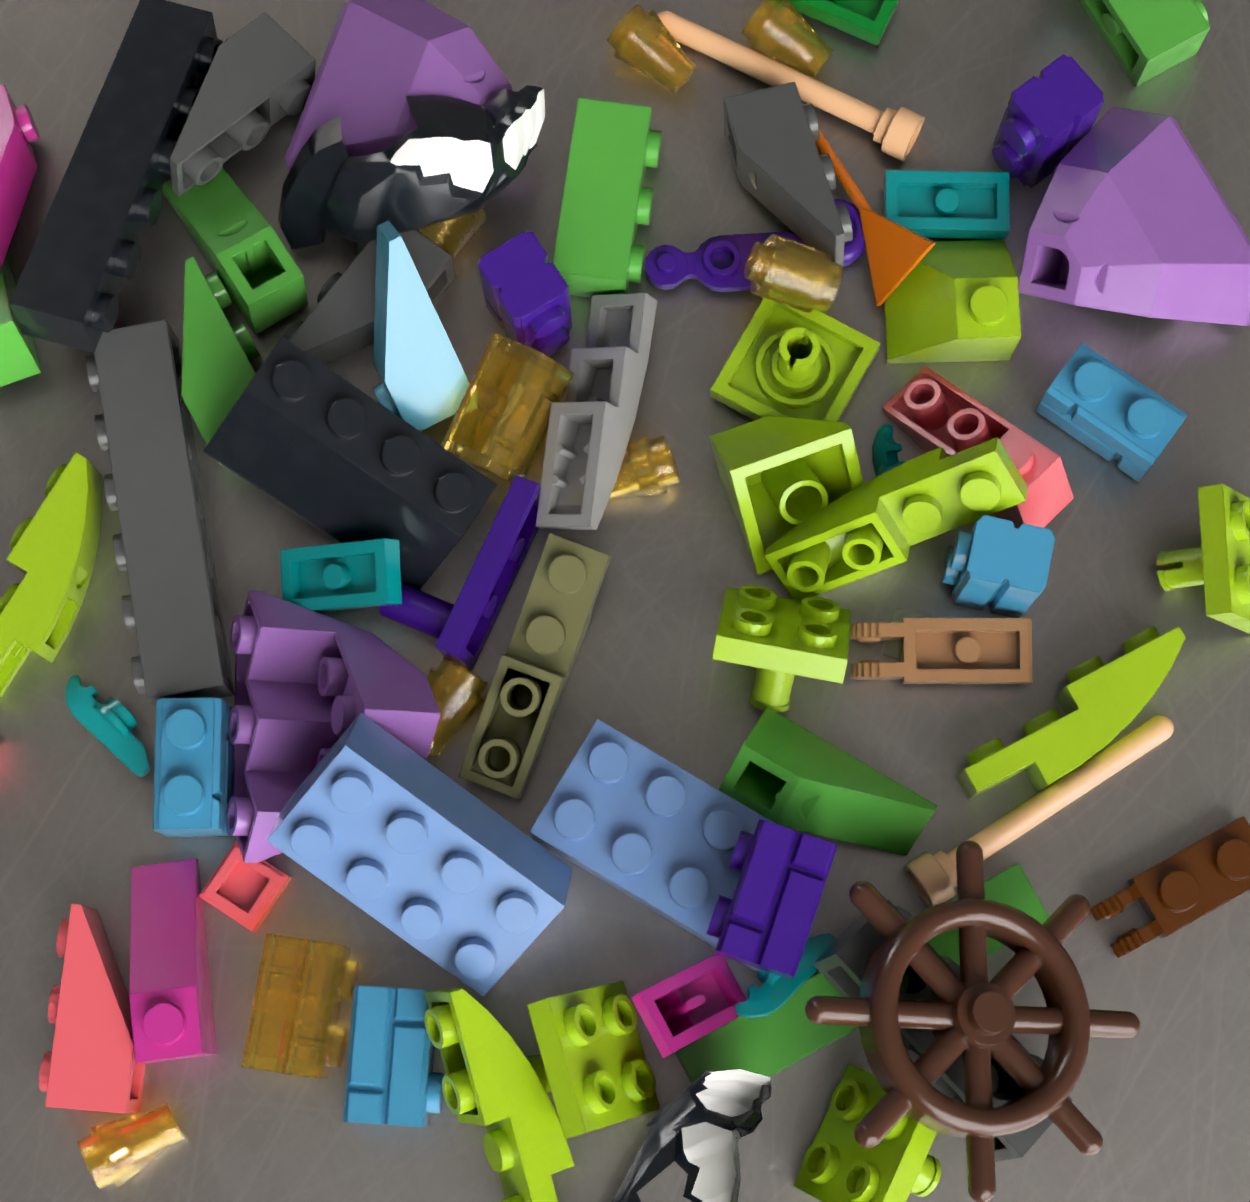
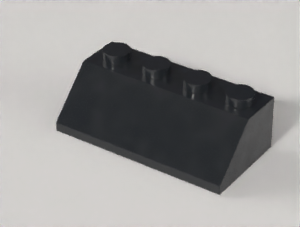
(348, 462)

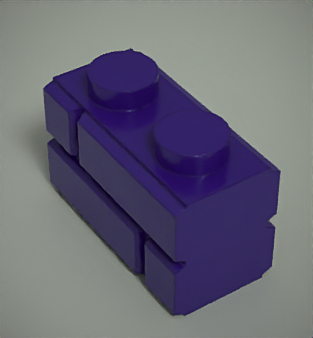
(1046, 121)
(526, 294)
(773, 898)

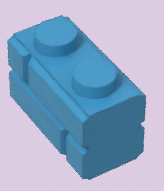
(1110, 412)
(999, 566)
(192, 767)
(390, 1059)

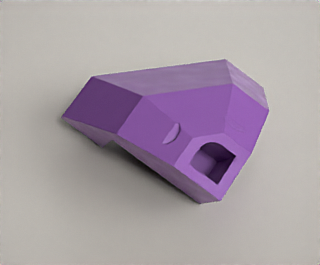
(382, 56)
(1138, 228)
(296, 694)

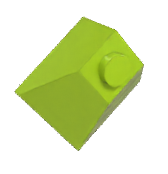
(955, 306)
(782, 474)

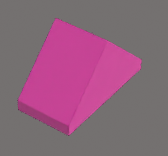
(689, 1004)

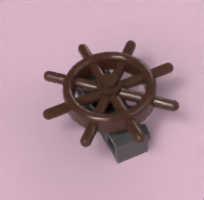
(945, 1032)

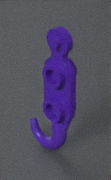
(722, 259)

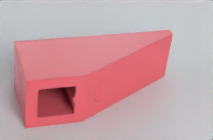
(943, 415)
(93, 1034)

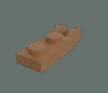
(950, 651)

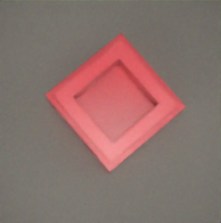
(245, 889)

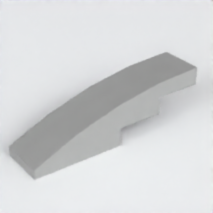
(596, 420)

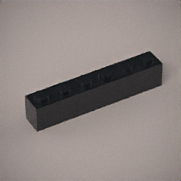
(115, 177)

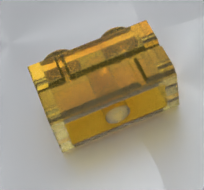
(506, 409)
(299, 1007)

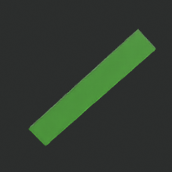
(787, 1035)

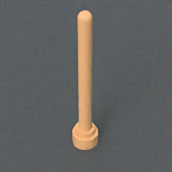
(892, 129)
(936, 876)

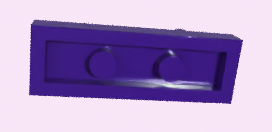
(467, 623)

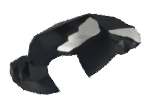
(427, 177)
(701, 1136)

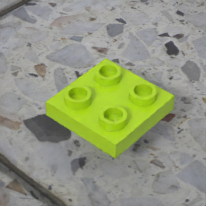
(794, 365)
(1222, 559)
(782, 641)
(592, 1058)
(844, 1171)

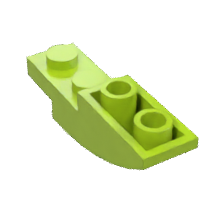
(891, 512)
(58, 560)
(1096, 709)
(497, 1088)

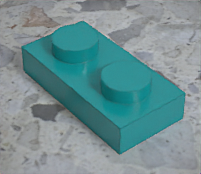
(949, 203)
(342, 575)

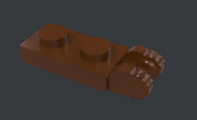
(1183, 886)

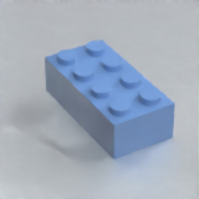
(646, 829)
(422, 855)

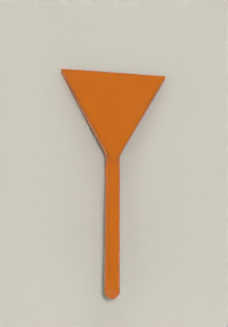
(889, 246)

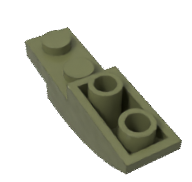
(535, 666)

